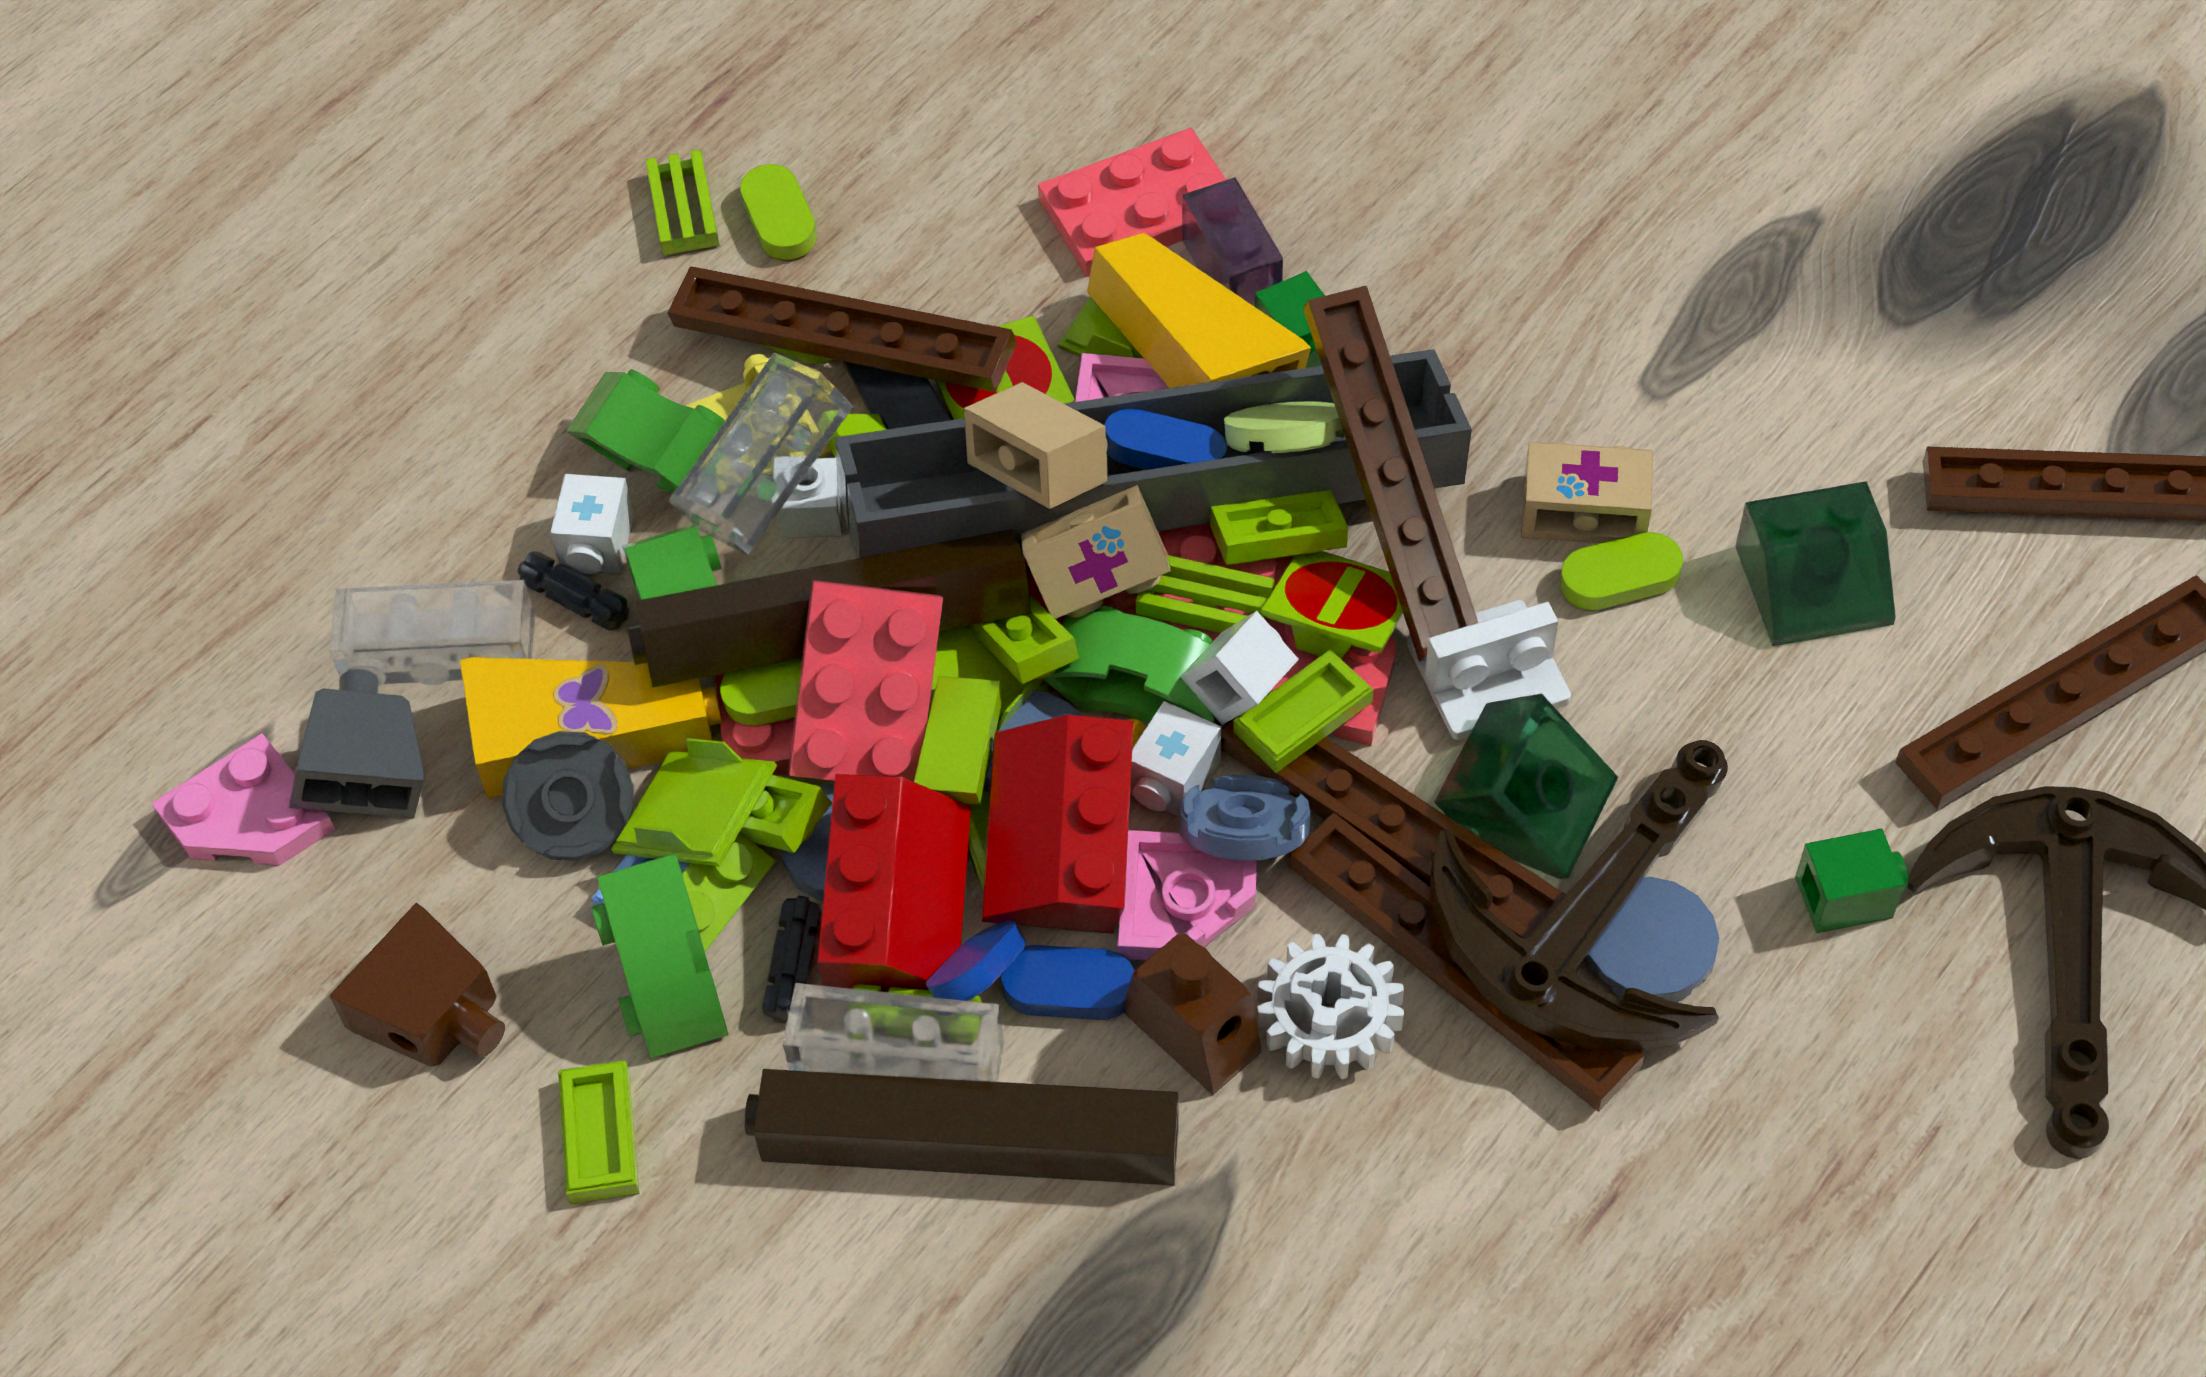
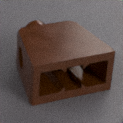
(420, 994)
(1185, 1002)

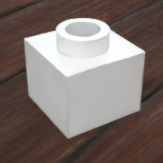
(814, 505)

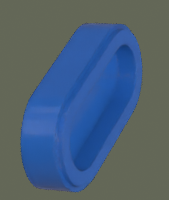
(1160, 441)
(977, 962)
(1068, 982)

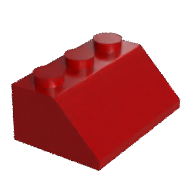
(1059, 824)
(892, 883)

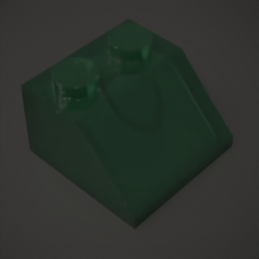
(1817, 563)
(1528, 784)

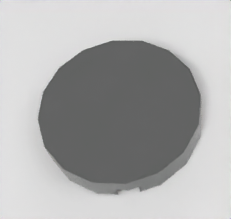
(568, 795)

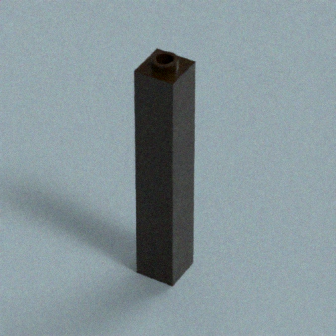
(766, 616)
(965, 1126)

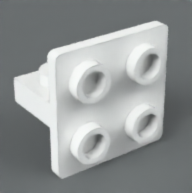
(1491, 662)

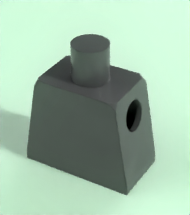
(359, 752)

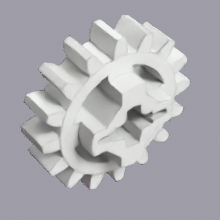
(1337, 1035)

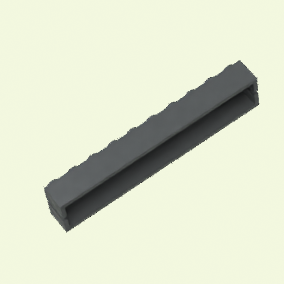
(919, 490)

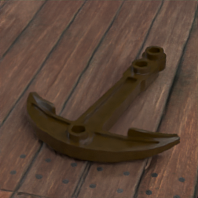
(2073, 915)
(1564, 1003)

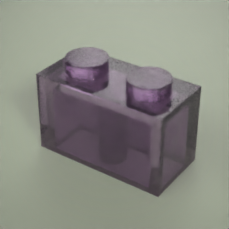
(1230, 239)

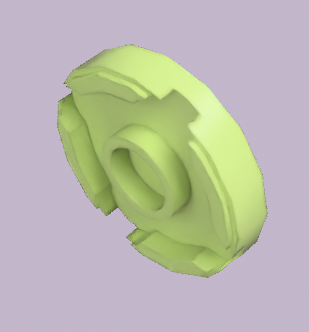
(1284, 426)

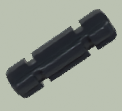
(573, 590)
(790, 955)

